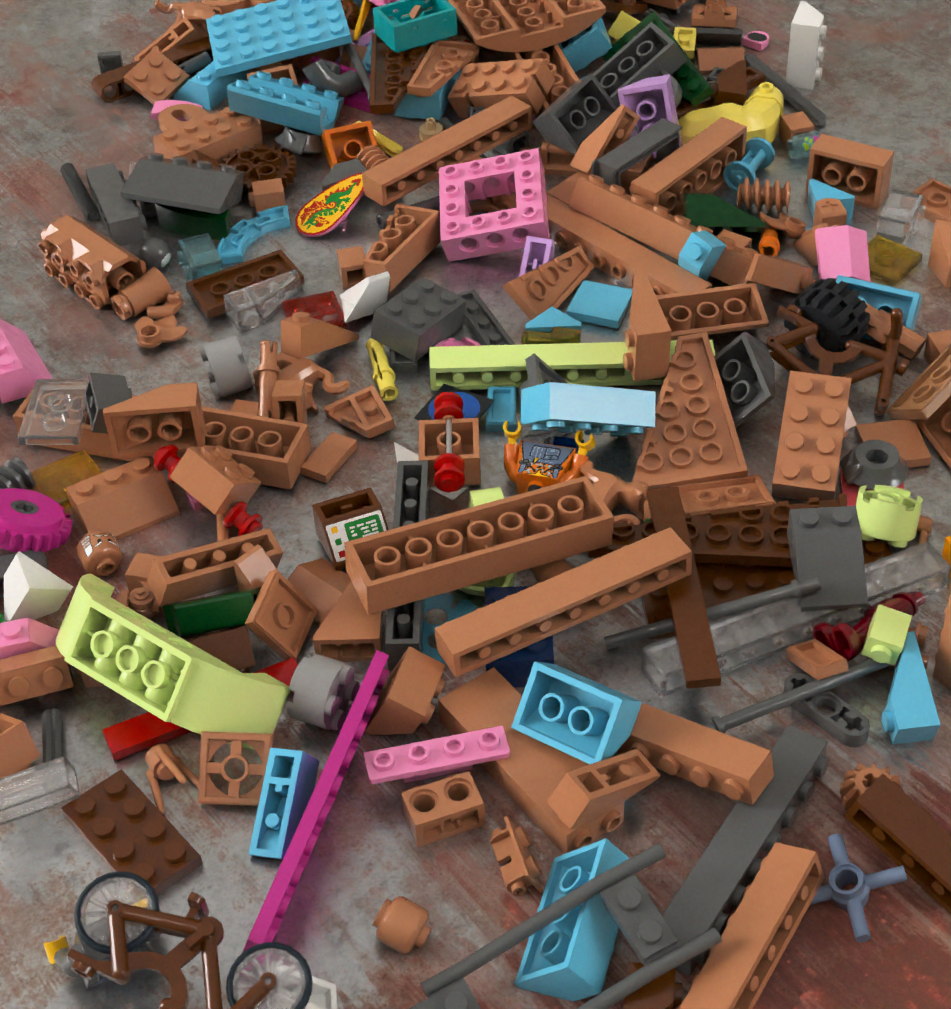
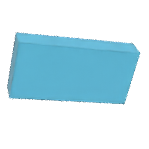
(502, 408)

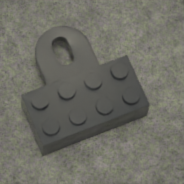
(644, 56)

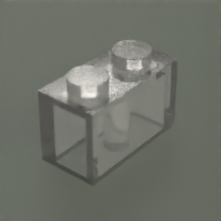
(901, 216)

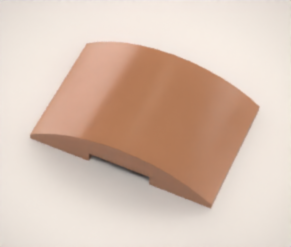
(525, 23)

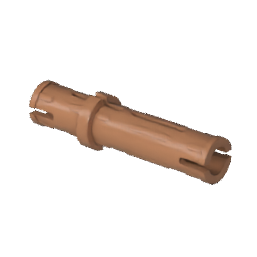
(268, 375)

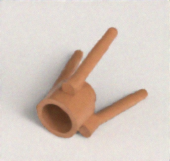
(165, 766)

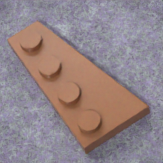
(440, 65)
(549, 283)

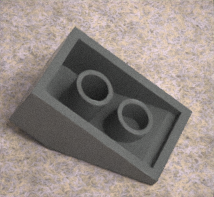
(746, 376)
(828, 546)

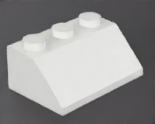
(805, 47)

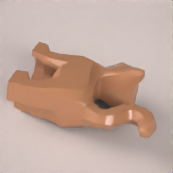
(193, 11)
(307, 370)
(616, 491)

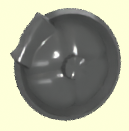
(299, 141)
(874, 464)

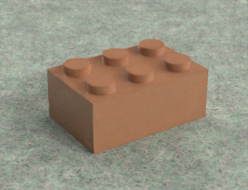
(852, 169)

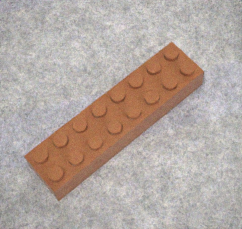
(477, 544)

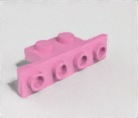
(436, 756)

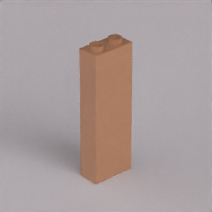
(533, 766)

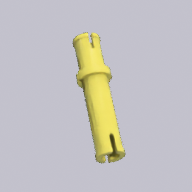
(383, 375)

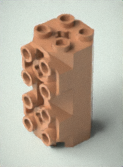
(87, 260)

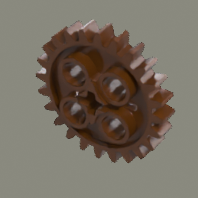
(263, 164)

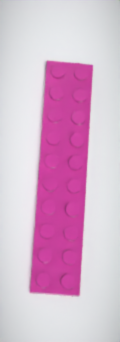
(319, 805)

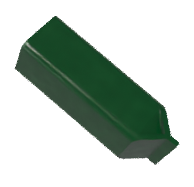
(210, 612)

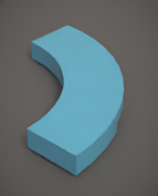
(245, 232)

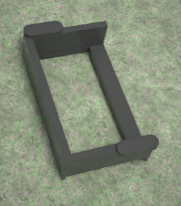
(659, 138)

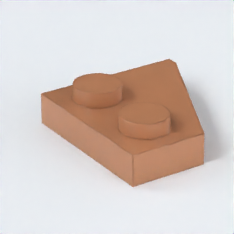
(362, 413)

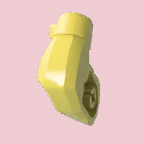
(759, 113)

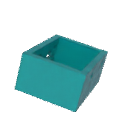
(406, 32)

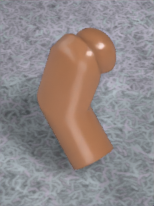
(170, 307)

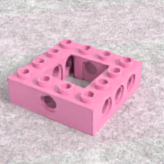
(495, 231)

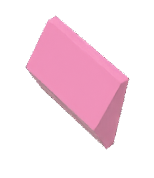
(842, 252)

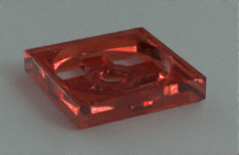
(313, 304)

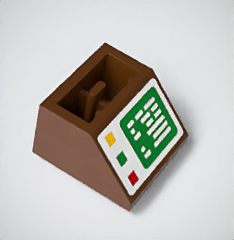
(347, 519)

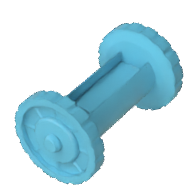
(758, 154)

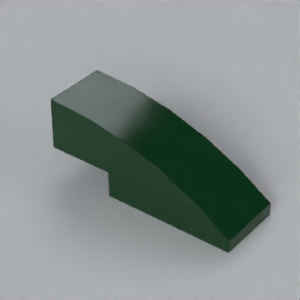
(194, 222)

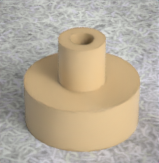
(429, 129)

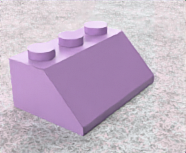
(651, 100)

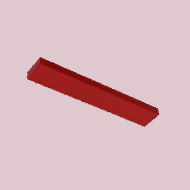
(149, 730)

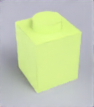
(886, 635)

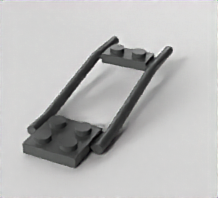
(630, 909)

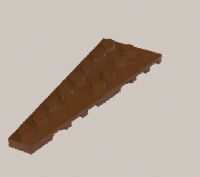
(731, 534)

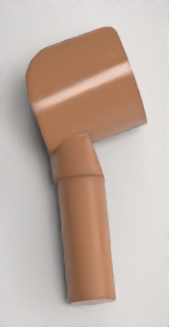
(924, 529)

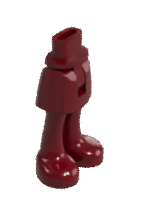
(849, 640)

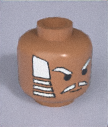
(99, 553)

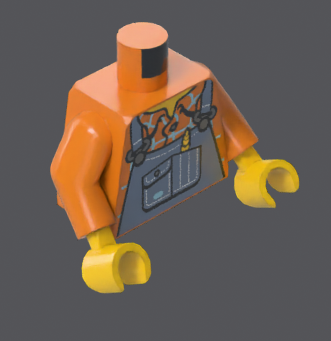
(540, 464)

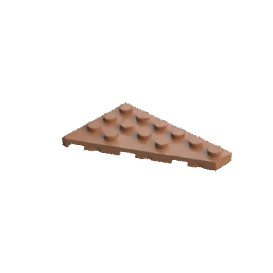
(693, 423)

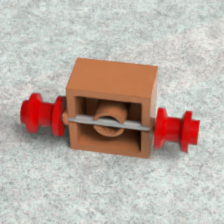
(450, 445)
(214, 481)

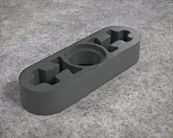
(831, 723)

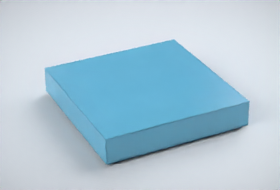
(600, 304)

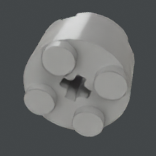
(226, 366)
(322, 691)

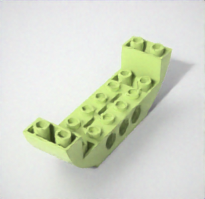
(163, 669)

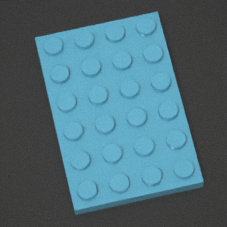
(275, 33)

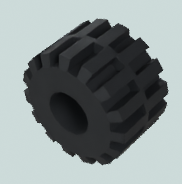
(836, 312)

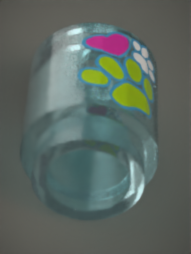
(800, 145)

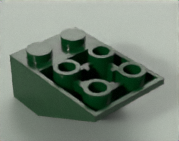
(712, 211)

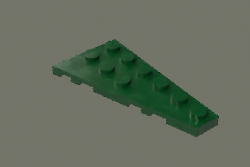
(689, 78)

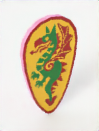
(329, 207)

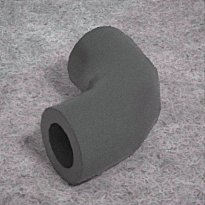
(324, 79)

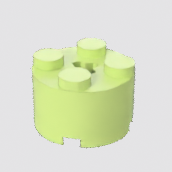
(888, 514)

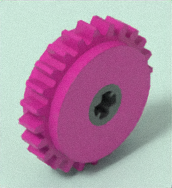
(31, 521)

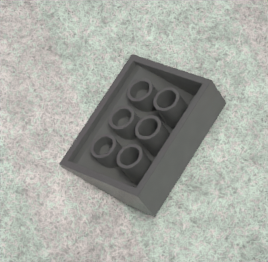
(184, 184)

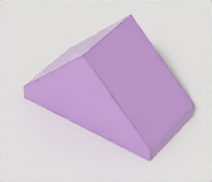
(536, 253)

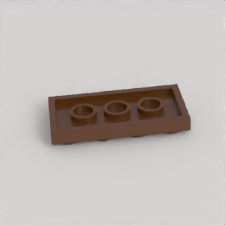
(209, 290)
(131, 833)

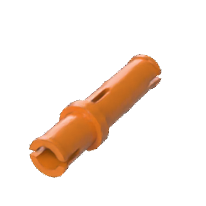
(769, 242)

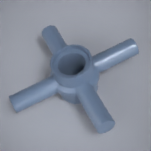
(856, 898)

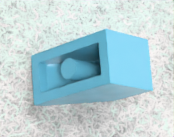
(701, 253)

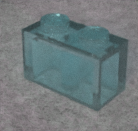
(198, 256)

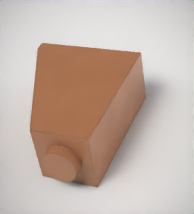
(349, 631)

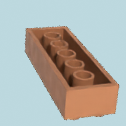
(693, 167)

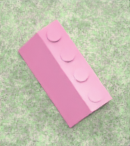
(18, 364)

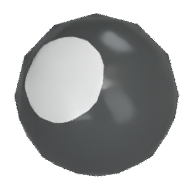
(154, 252)

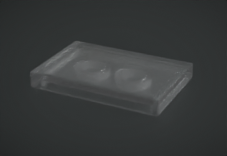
(54, 413)

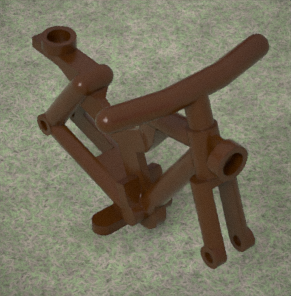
(887, 356)

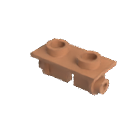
(524, 868)

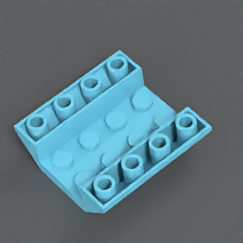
(285, 102)

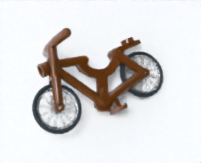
(124, 910)

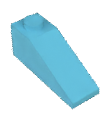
(910, 707)
(282, 802)

